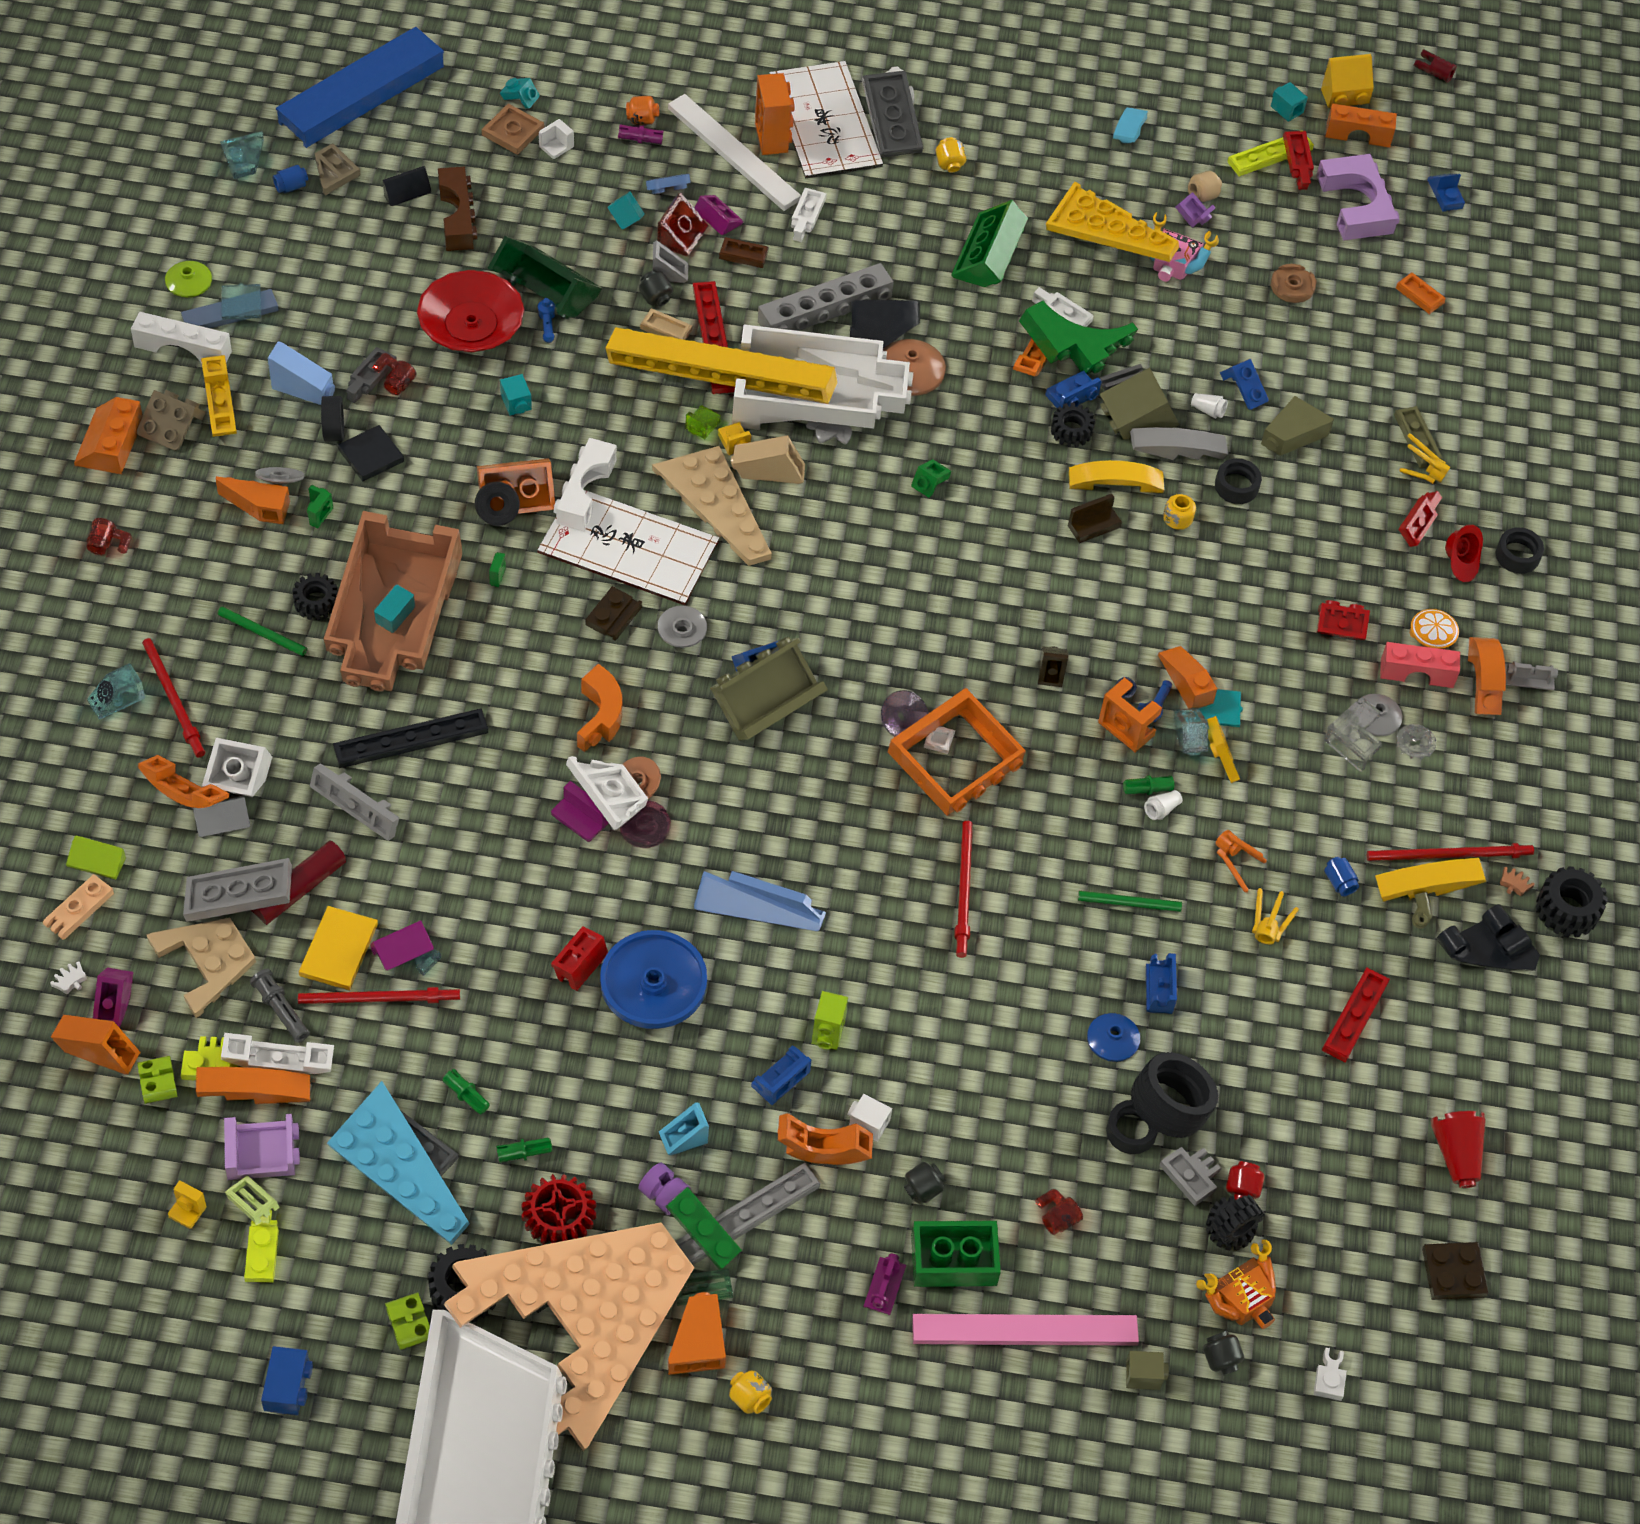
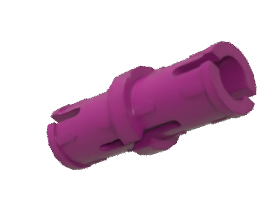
(640, 134)

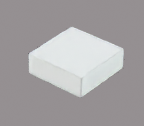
(940, 740)

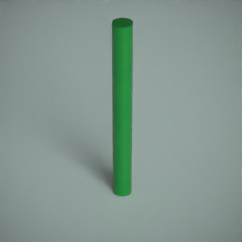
(262, 631)
(1130, 901)

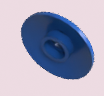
(1110, 1046)

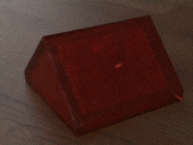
(681, 226)

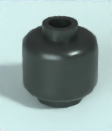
(655, 288)
(924, 1182)
(1223, 1352)

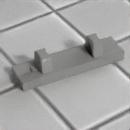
(354, 802)

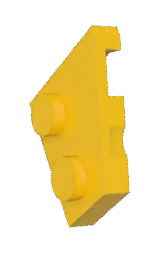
(1220, 748)

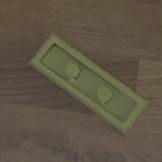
(1412, 422)

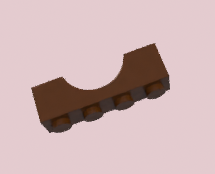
(454, 190)

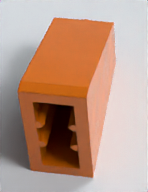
(96, 1042)
(699, 1337)

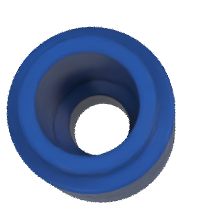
(290, 179)
(1342, 876)

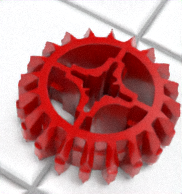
(537, 1217)

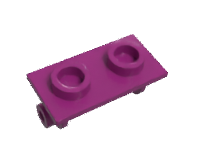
(885, 1284)

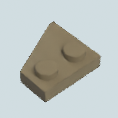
(334, 168)

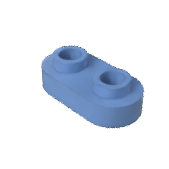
(677, 181)

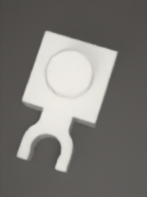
(1330, 1379)

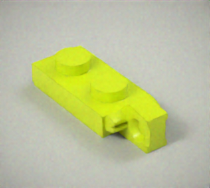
(262, 1250)

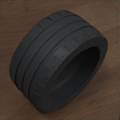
(1162, 1111)

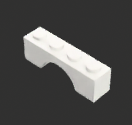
(153, 332)
(594, 462)

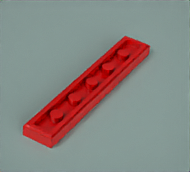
(711, 322)

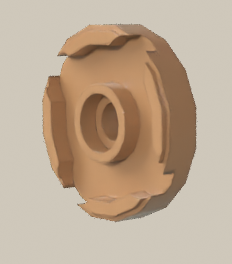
(1293, 283)

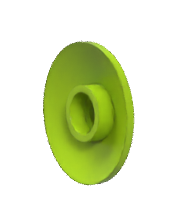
(188, 279)

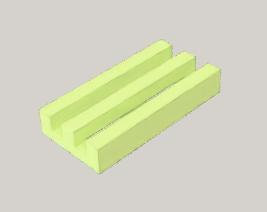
(261, 1210)

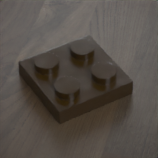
(1455, 1271)

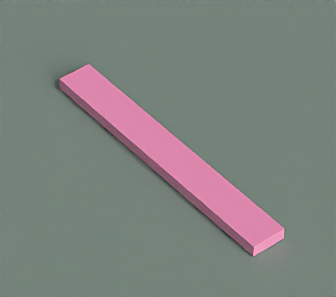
(1025, 1329)

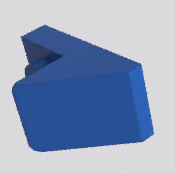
(1446, 191)

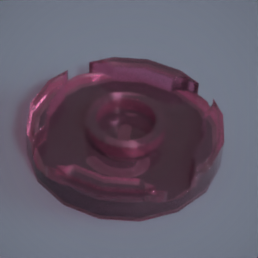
(647, 827)

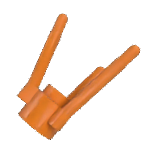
(1231, 845)

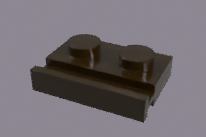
(613, 613)

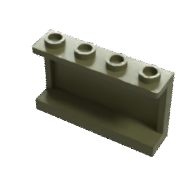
(766, 689)

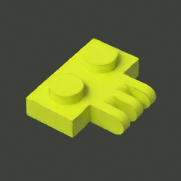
(205, 1057)

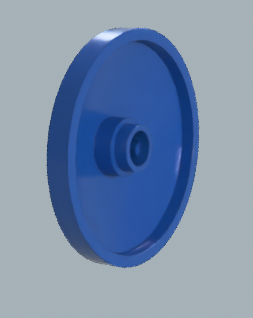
(653, 979)

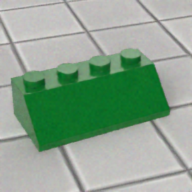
(990, 245)

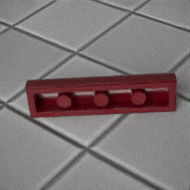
(306, 877)

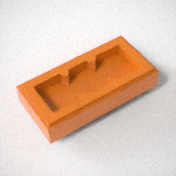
(1420, 293)

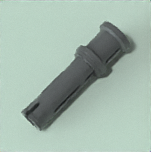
(274, 996)

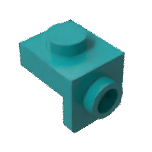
(520, 89)

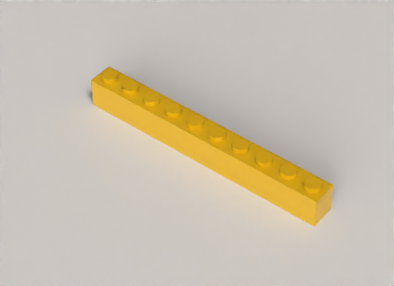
(721, 365)

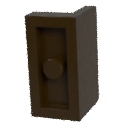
(1094, 519)

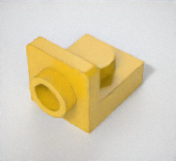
(732, 436)
(188, 1205)

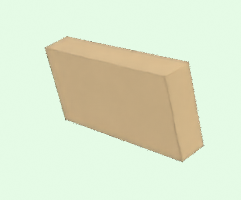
(665, 325)

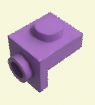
(1194, 211)

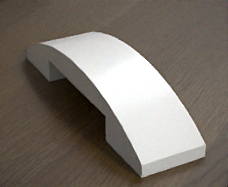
(246, 1053)

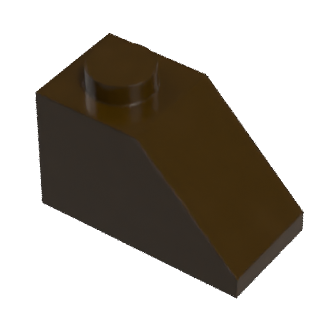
(1052, 666)

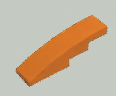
(253, 1083)

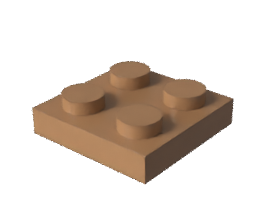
(512, 129)

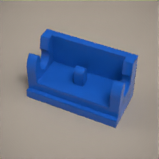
(1161, 984)
(782, 1075)

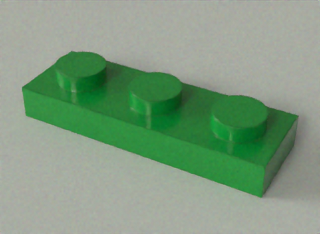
(703, 1228)

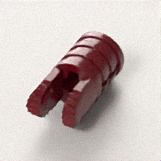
(1439, 67)

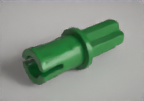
(1148, 785)
(465, 1091)
(523, 1149)

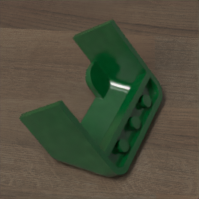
(544, 276)

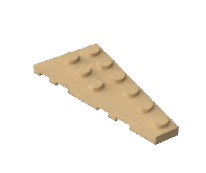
(715, 497)

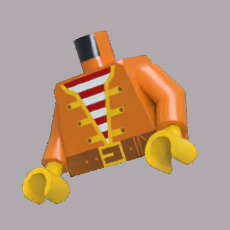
(1245, 1290)

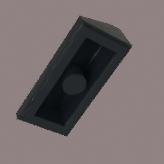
(406, 186)

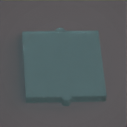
(241, 301)

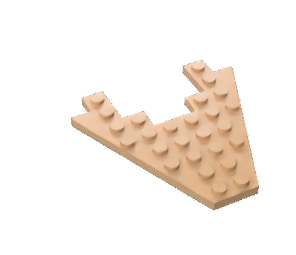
(603, 1291)

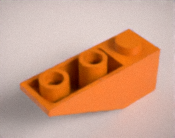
(259, 500)

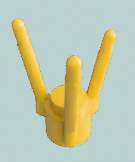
(1437, 467)
(1267, 929)

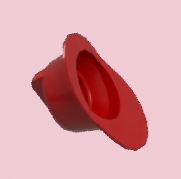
(1465, 550)

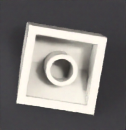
(237, 767)

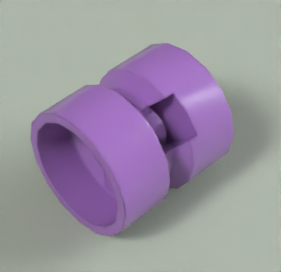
(661, 1185)

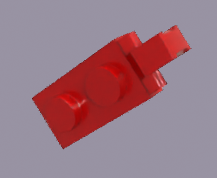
(1299, 157)
(1420, 518)

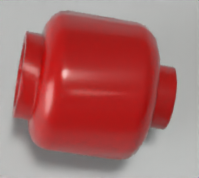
(1245, 1180)

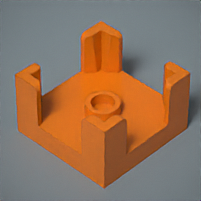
(1125, 720)

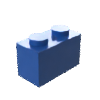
(286, 1380)

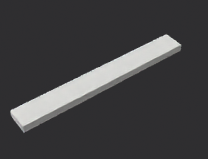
(734, 152)

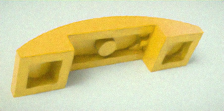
(218, 396)
(1116, 473)

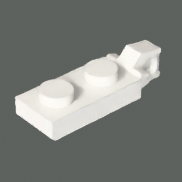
(807, 212)
(1063, 307)

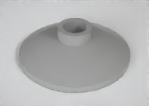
(279, 475)
(684, 619)
(1390, 717)

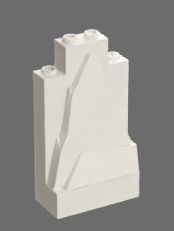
(863, 387)

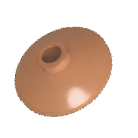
(644, 771)

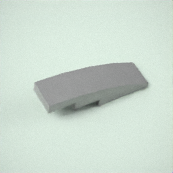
(1178, 441)

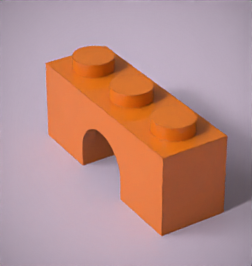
(1376, 123)

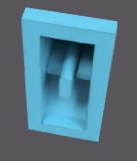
(685, 1131)

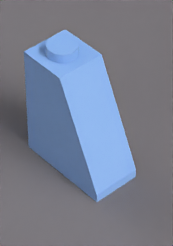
(298, 375)

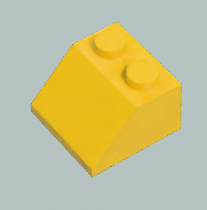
(1348, 80)

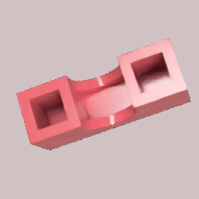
(1403, 659)

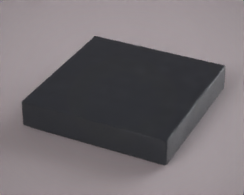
(371, 453)

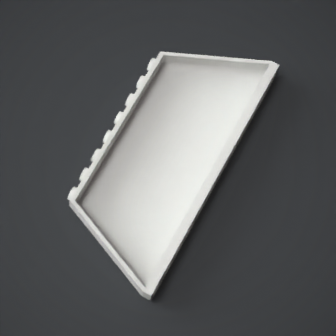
(480, 1430)

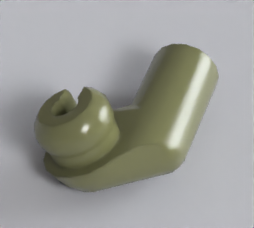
(1423, 912)

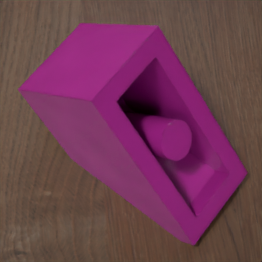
(112, 995)

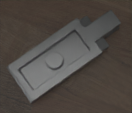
(365, 377)

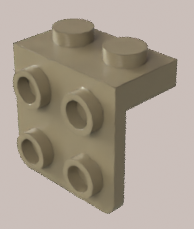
(168, 419)

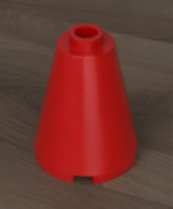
(1461, 1144)

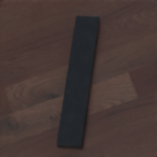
(410, 738)

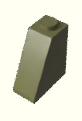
(1296, 427)

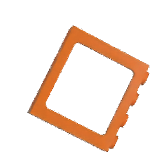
(985, 725)

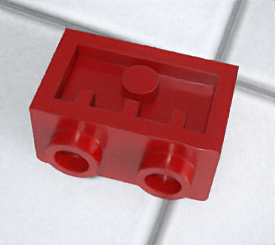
(1342, 620)

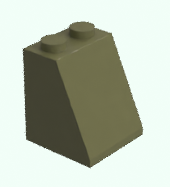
(1137, 404)

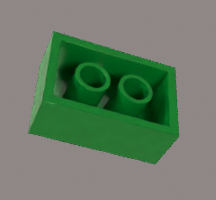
(955, 1253)

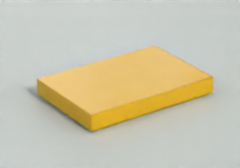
(338, 948)

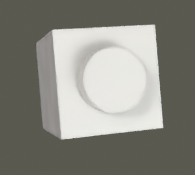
(870, 1115)

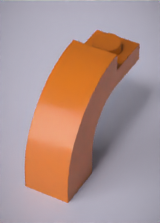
(1490, 674)
(605, 692)
(825, 1146)

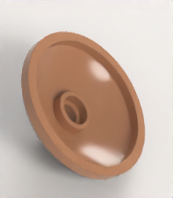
(925, 363)

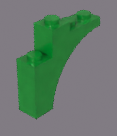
(1064, 339)

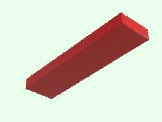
(1355, 1015)

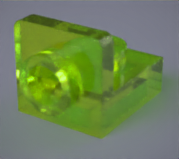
(702, 422)

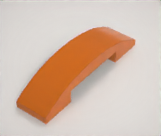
(1031, 361)
(163, 776)

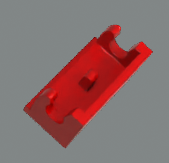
(580, 957)

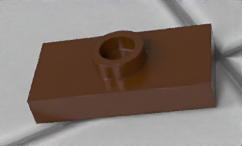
(743, 252)

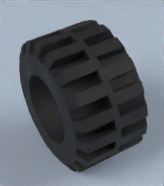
(1563, 916)
(443, 1274)

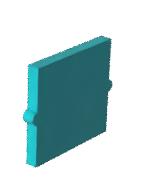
(1226, 708)

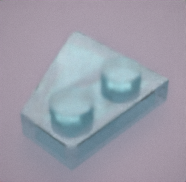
(243, 154)

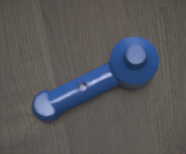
(546, 311)
(1160, 697)

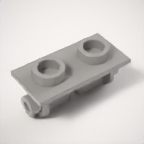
(1532, 677)

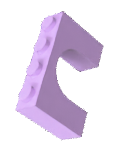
(1361, 175)

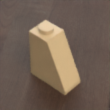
(769, 461)

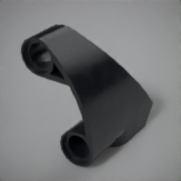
(883, 319)
(1491, 943)

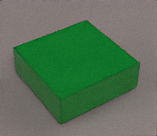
(497, 569)

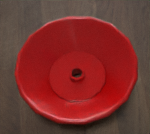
(470, 311)

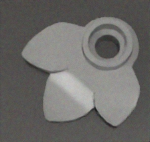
(827, 431)

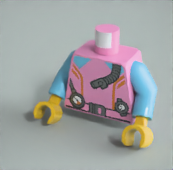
(1188, 258)

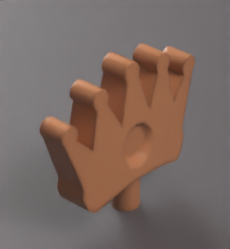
(1514, 882)

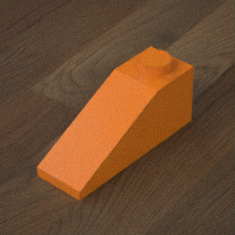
(1189, 677)

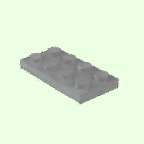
(237, 890)

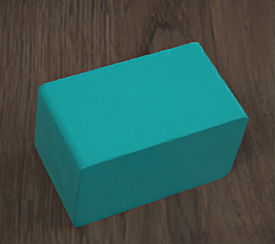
(394, 608)

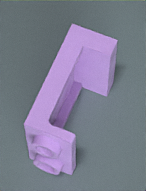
(260, 1148)

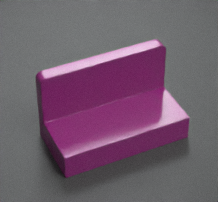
(579, 812)
(402, 945)

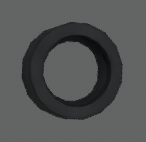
(332, 418)
(1241, 467)
(1524, 537)
(1123, 1143)

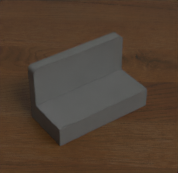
(222, 817)

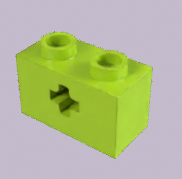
(829, 1020)

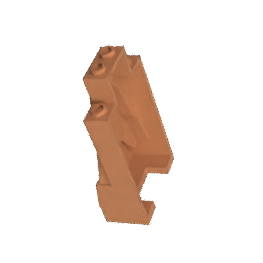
(375, 565)

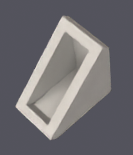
(669, 263)

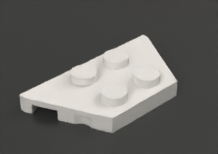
(610, 789)

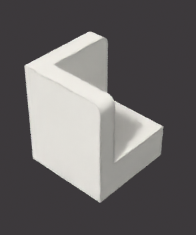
(556, 139)

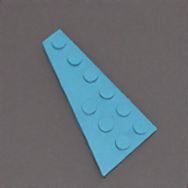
(390, 1155)

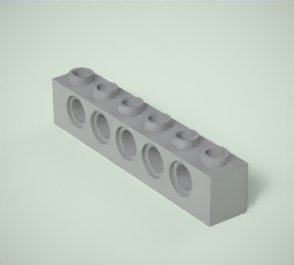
(826, 299)

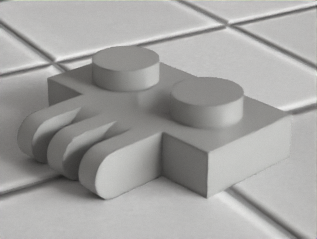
(1191, 1173)

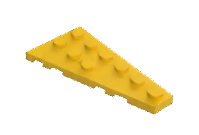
(1103, 222)

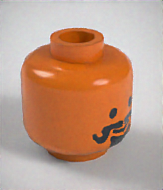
(642, 110)

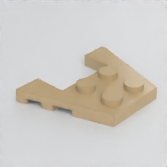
(217, 952)

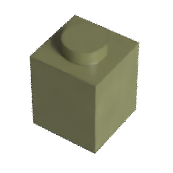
(1146, 1370)

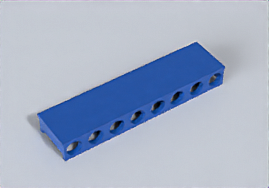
(361, 86)

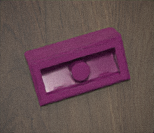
(717, 214)

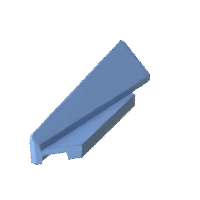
(757, 901)

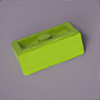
(96, 857)

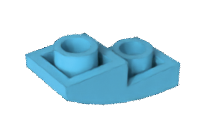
(1130, 125)

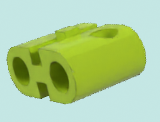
(157, 1079)
(408, 1320)

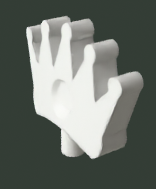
(70, 979)

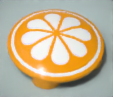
(1434, 629)

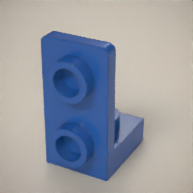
(1247, 382)

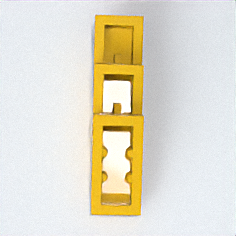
(1431, 877)

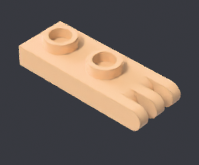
(78, 907)

